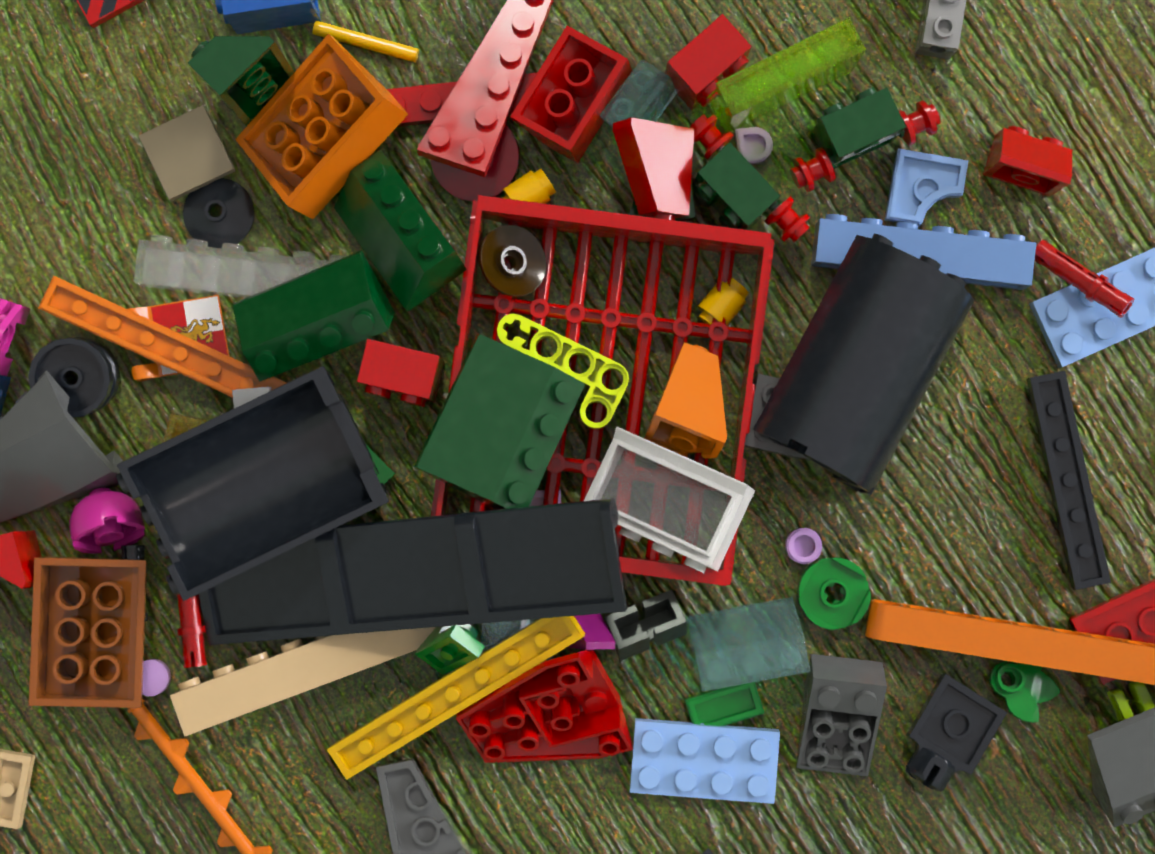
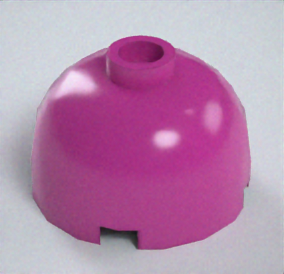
(105, 519)

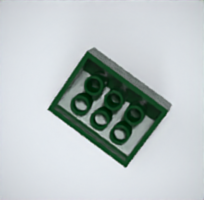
(499, 425)

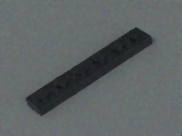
(1068, 480)

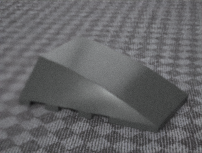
(47, 454)

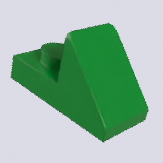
(450, 647)

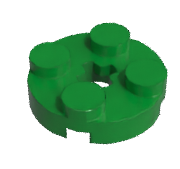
(852, 585)

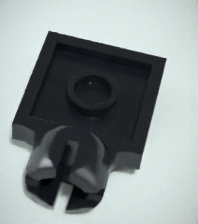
(951, 733)

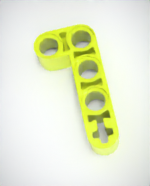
(565, 351)

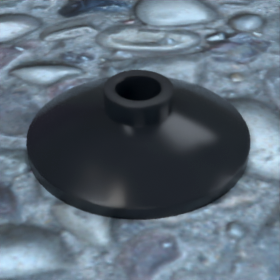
(231, 225)

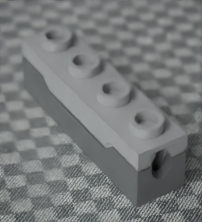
(940, 28)

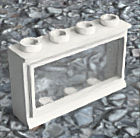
(671, 500)

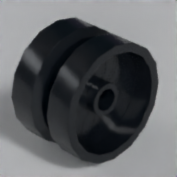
(95, 368)

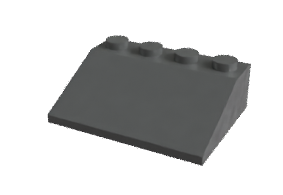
(1124, 768)

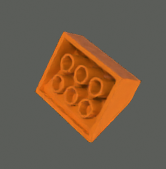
(320, 127)

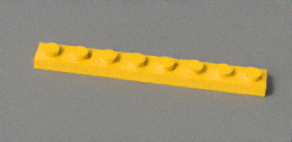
(454, 693)

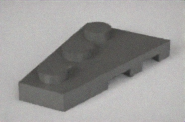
(413, 813)

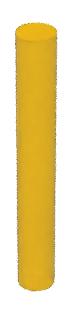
(366, 41)

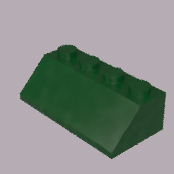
(242, 71)
(396, 232)
(312, 316)

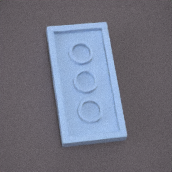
(1082, 327)
(704, 761)

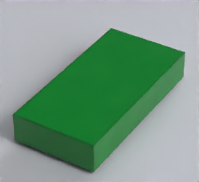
(725, 705)

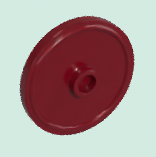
(499, 175)

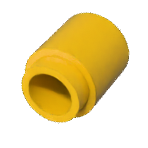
(531, 188)
(723, 304)

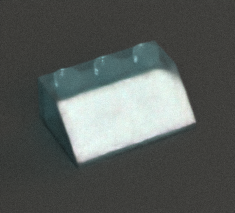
(748, 644)

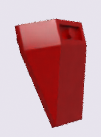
(550, 713)

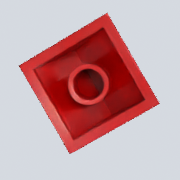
(18, 556)

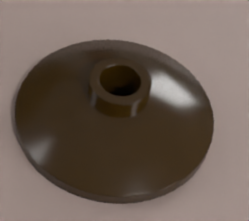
(522, 252)

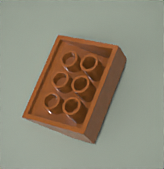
(87, 632)

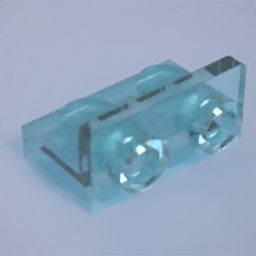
(641, 96)

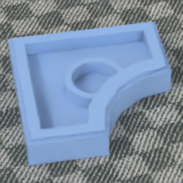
(920, 182)

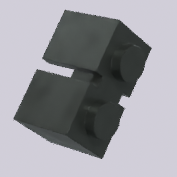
(661, 623)

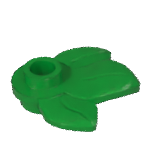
(1027, 688)

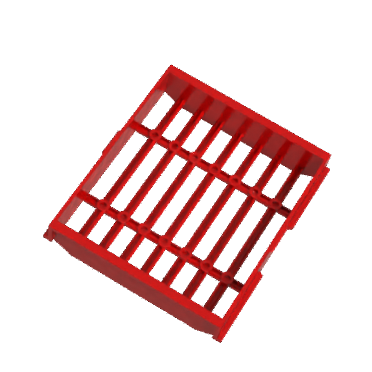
(621, 228)

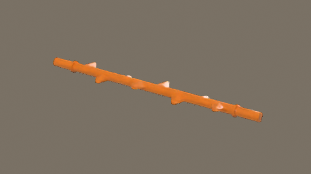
(190, 781)

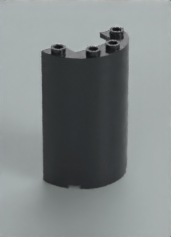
(866, 361)
(254, 482)

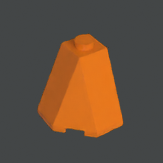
(691, 406)

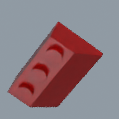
(571, 93)

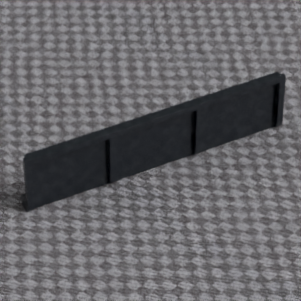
(428, 575)

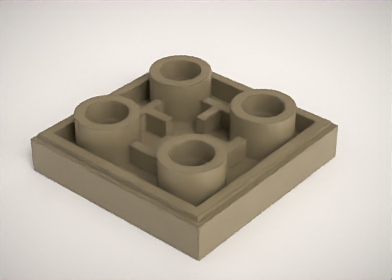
(187, 153)

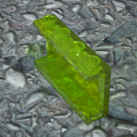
(787, 75)

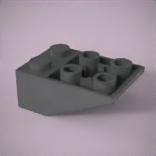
(840, 714)

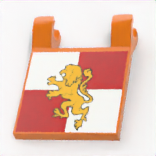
(195, 318)

